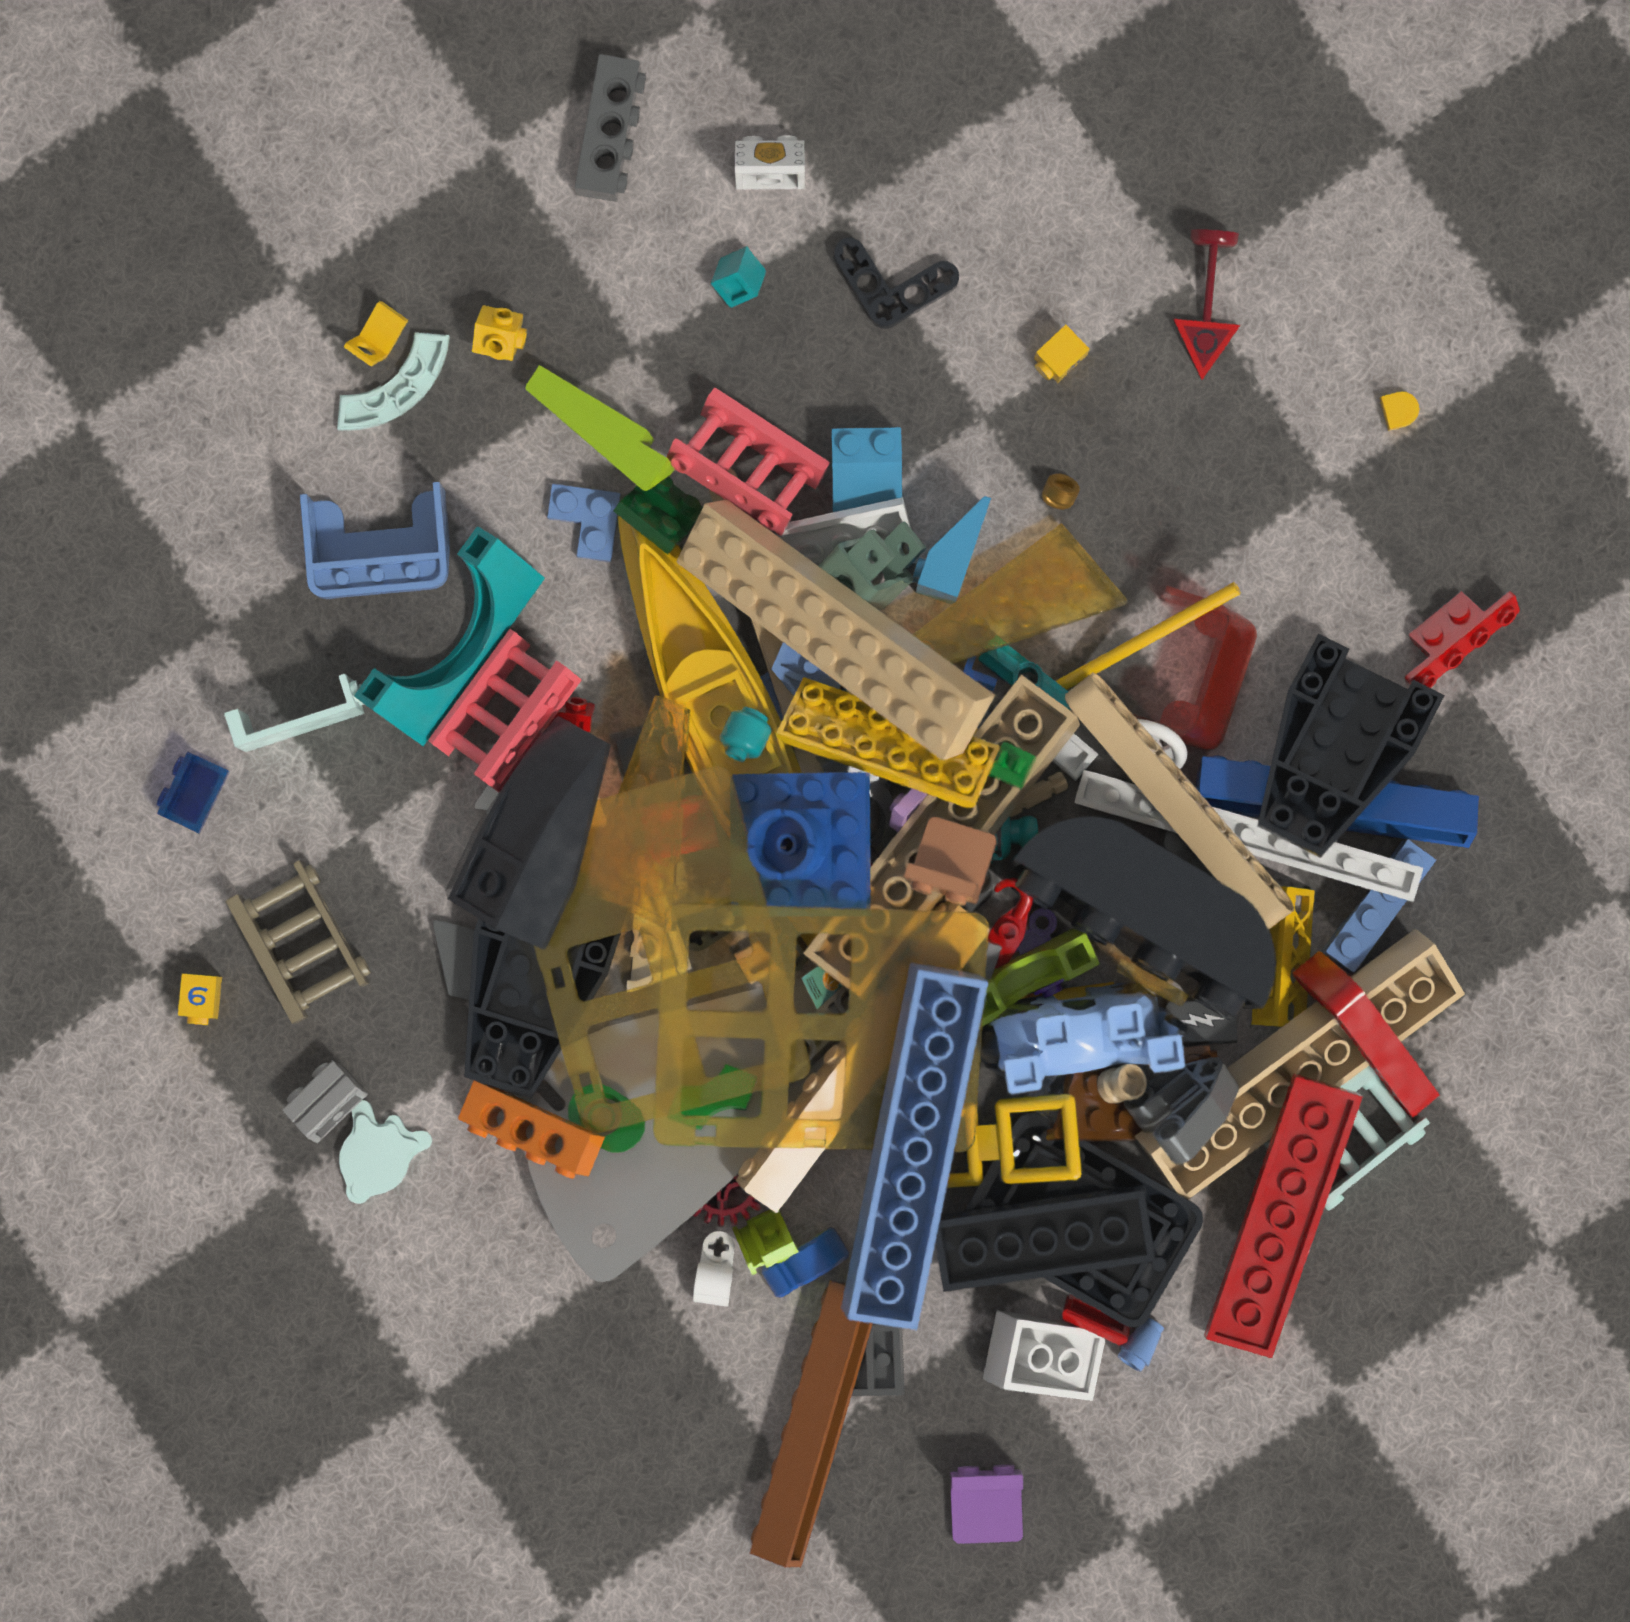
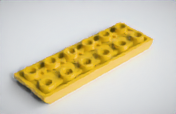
(856, 735)

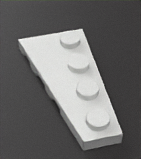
(821, 534)

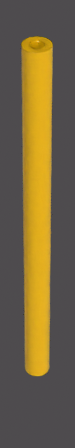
(1150, 635)

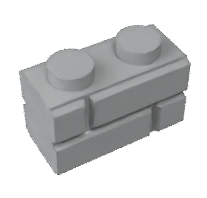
(324, 1100)

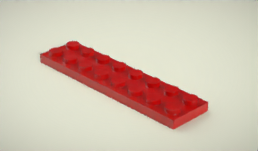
(1283, 1215)

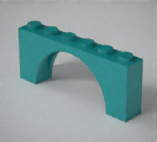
(501, 591)

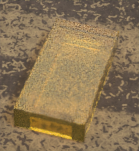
(1151, 982)

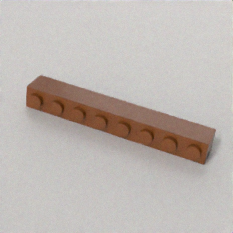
(811, 1433)

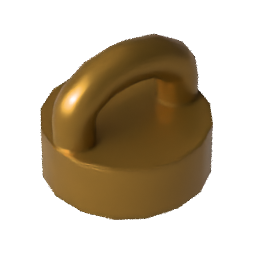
(1060, 491)

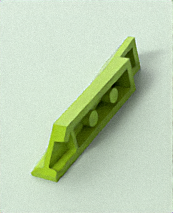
(606, 430)

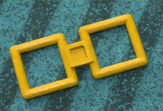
(996, 1143)

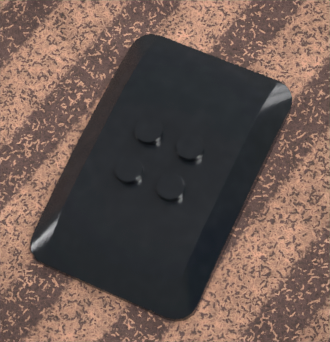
(1122, 1291)

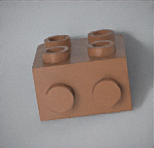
(951, 861)

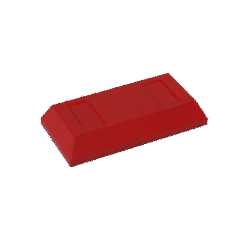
(1094, 1321)

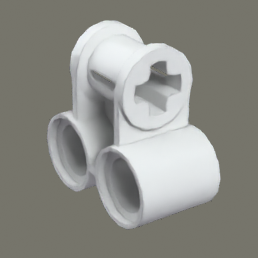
(713, 1272)

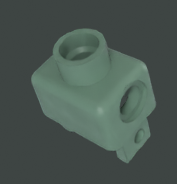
(862, 559)

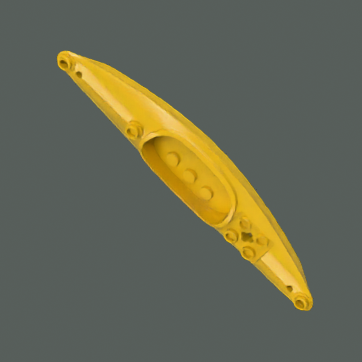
(699, 659)

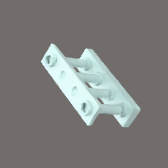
(1410, 1133)

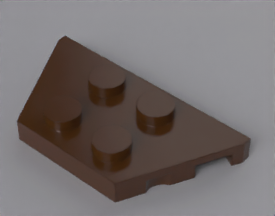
(1095, 1117)

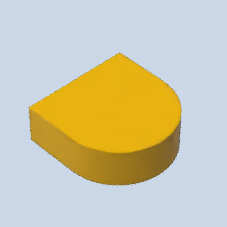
(1399, 409)

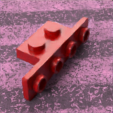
(1455, 633)

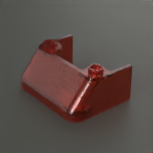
(1206, 721)

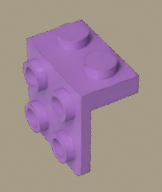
(986, 1504)

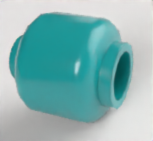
(745, 734)

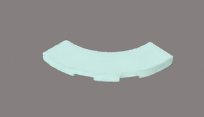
(402, 391)

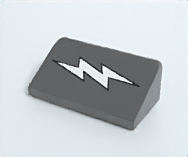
(1204, 1024)

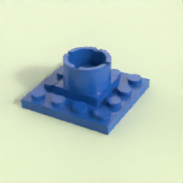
(829, 832)

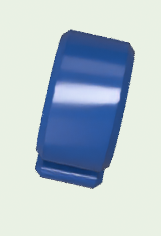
(811, 1262)

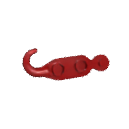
(1012, 925)

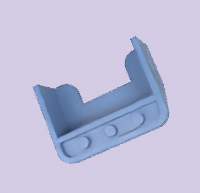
(380, 559)

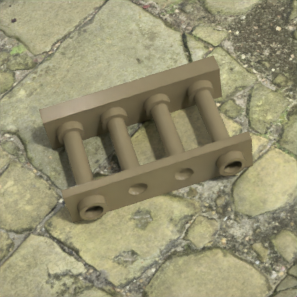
(264, 940)

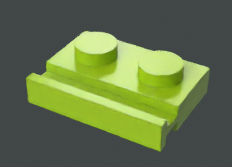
(765, 1240)

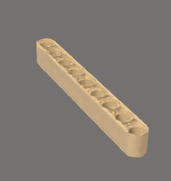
(1176, 797)

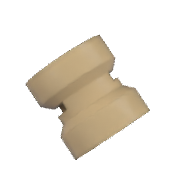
(1121, 1083)

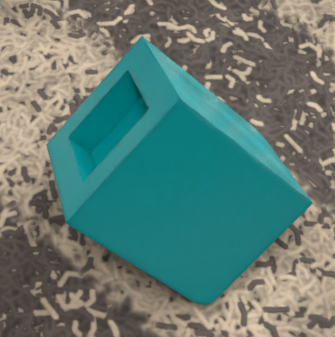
(738, 277)

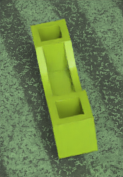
(1054, 960)

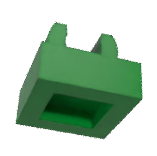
(1012, 765)

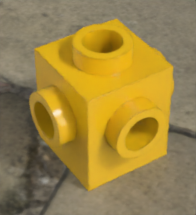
(498, 333)

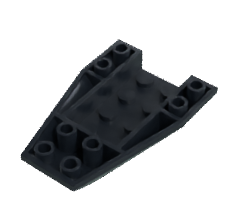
(1339, 746)
(533, 836)
(509, 1013)

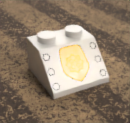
(770, 163)

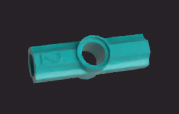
(1011, 665)

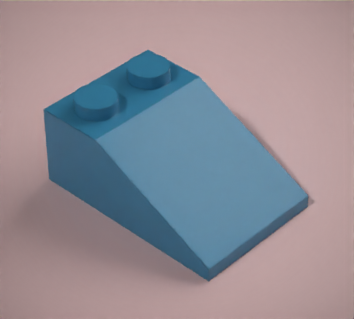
(865, 466)
(947, 561)

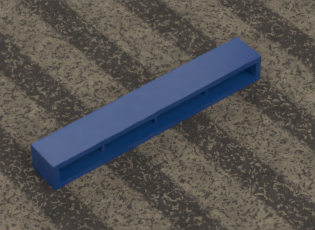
(1396, 812)

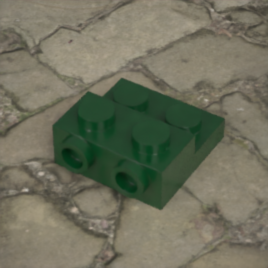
(660, 514)

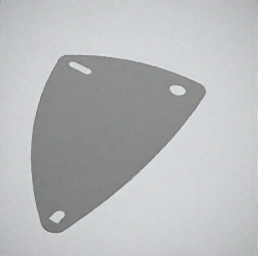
(651, 1185)

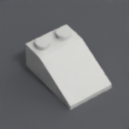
(1043, 1356)

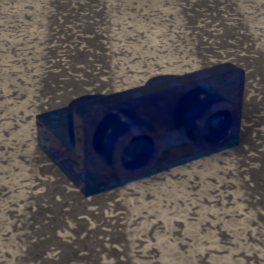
(192, 791)

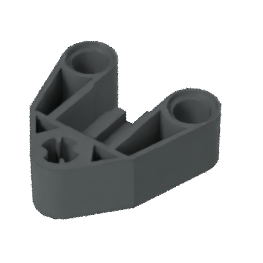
(1185, 1106)

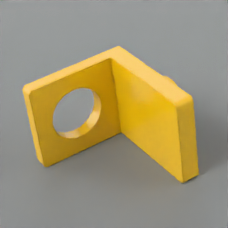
(378, 334)

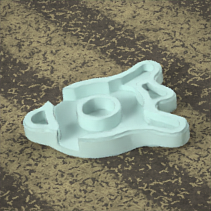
(377, 1154)

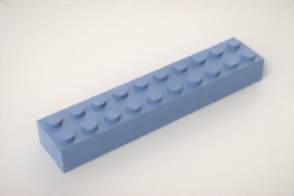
(914, 1146)

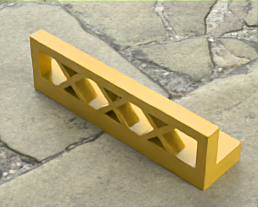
(1286, 957)

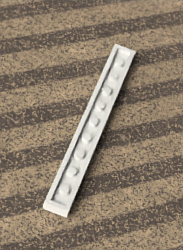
(1338, 862)

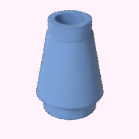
(1141, 1345)

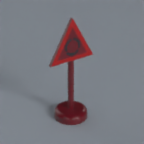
(1205, 338)

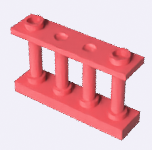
(764, 438)
(529, 723)

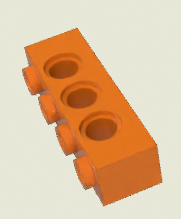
(579, 1143)

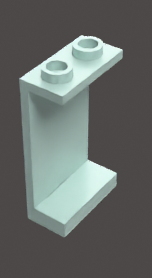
(247, 740)

